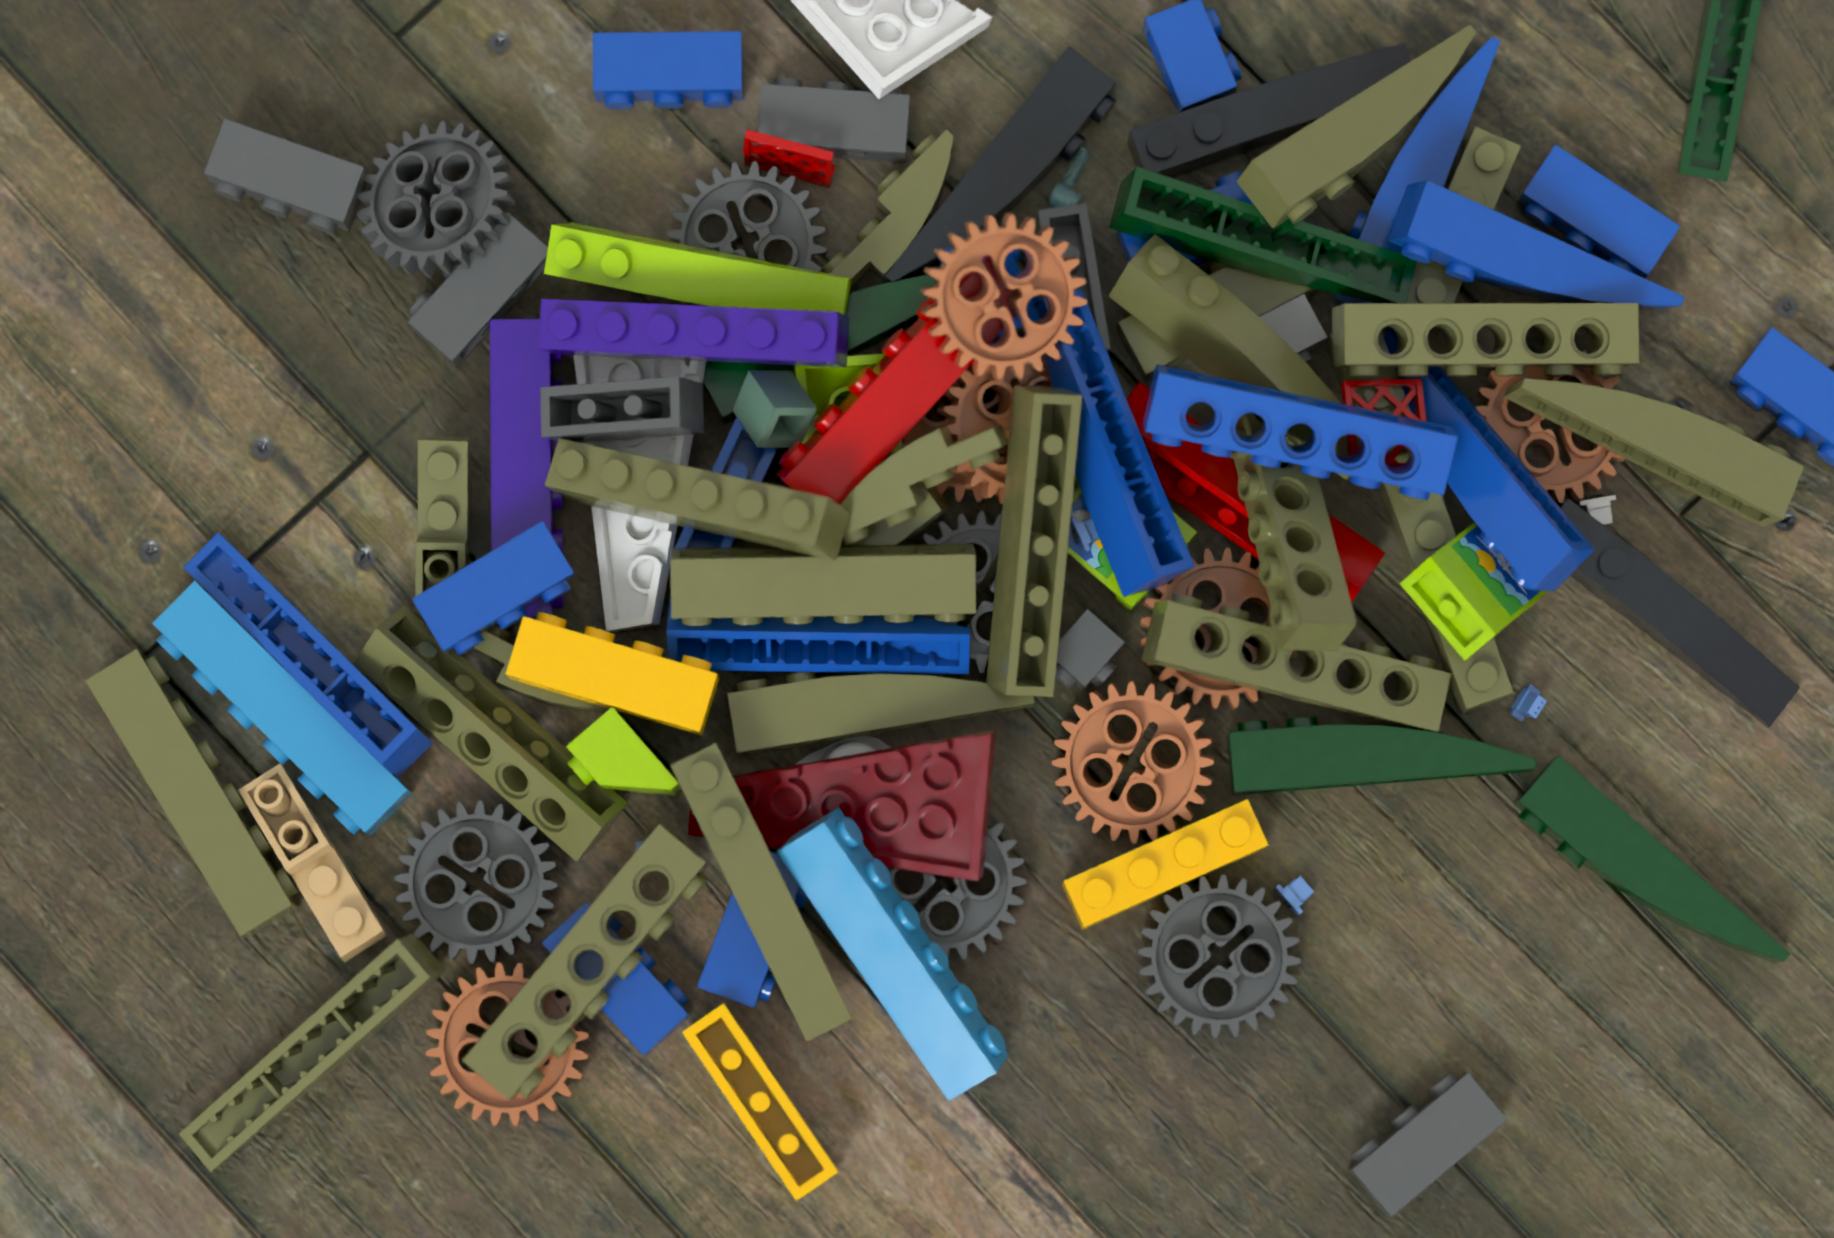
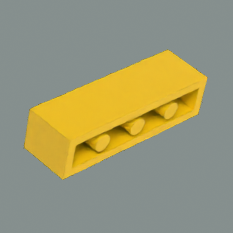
(613, 675)
(1164, 864)
(760, 1101)

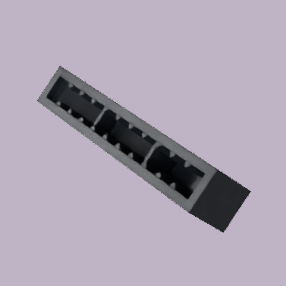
(1256, 114)
(1019, 157)
(1679, 621)

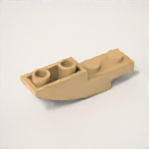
(313, 862)

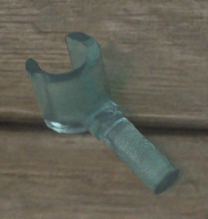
(1063, 193)

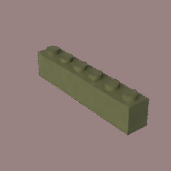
(698, 499)
(1033, 540)
(797, 586)
(192, 792)

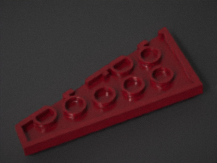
(912, 802)

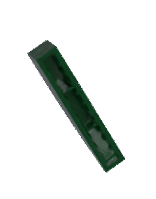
(1718, 87)
(1241, 238)
(873, 315)
(1355, 755)
(1629, 858)

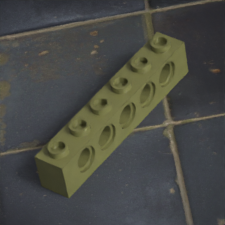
(1610, 325)
(1294, 550)
(1173, 646)
(488, 733)
(493, 1053)

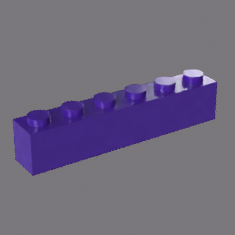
(694, 333)
(517, 450)

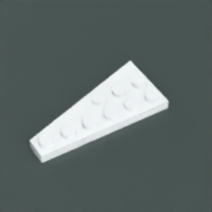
(630, 548)

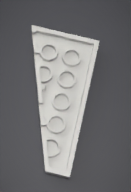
(892, 38)

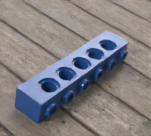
(1177, 389)

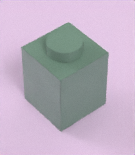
(774, 408)

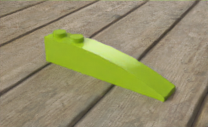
(688, 272)

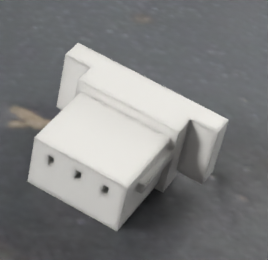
(1599, 508)

